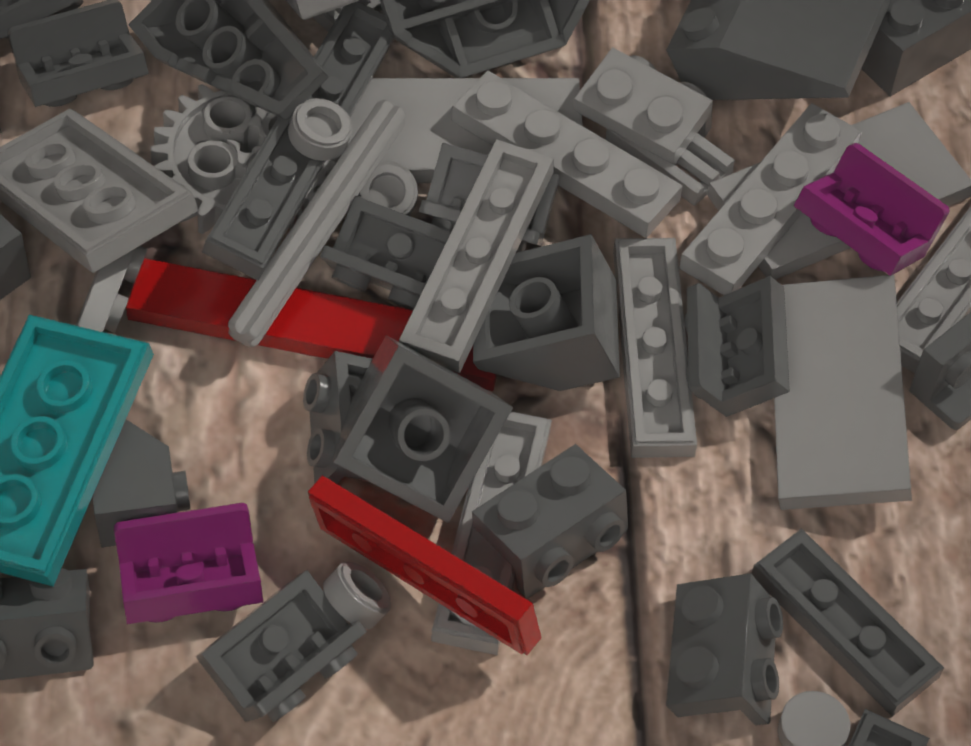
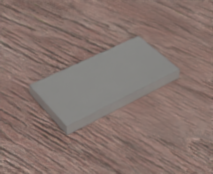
(429, 115)
(898, 139)
(88, 190)
(845, 409)

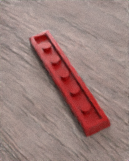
(306, 325)

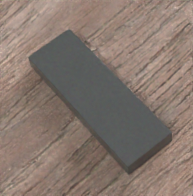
(847, 622)

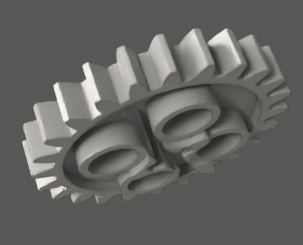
(212, 147)

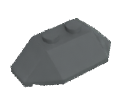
(481, 34)

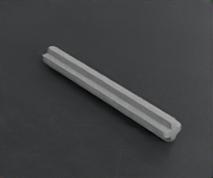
(316, 224)

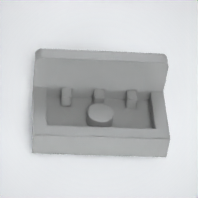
(645, 105)

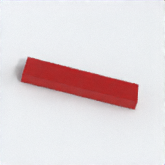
(425, 566)

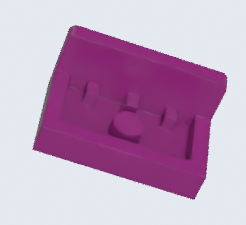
(874, 210)
(187, 563)

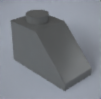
(137, 483)

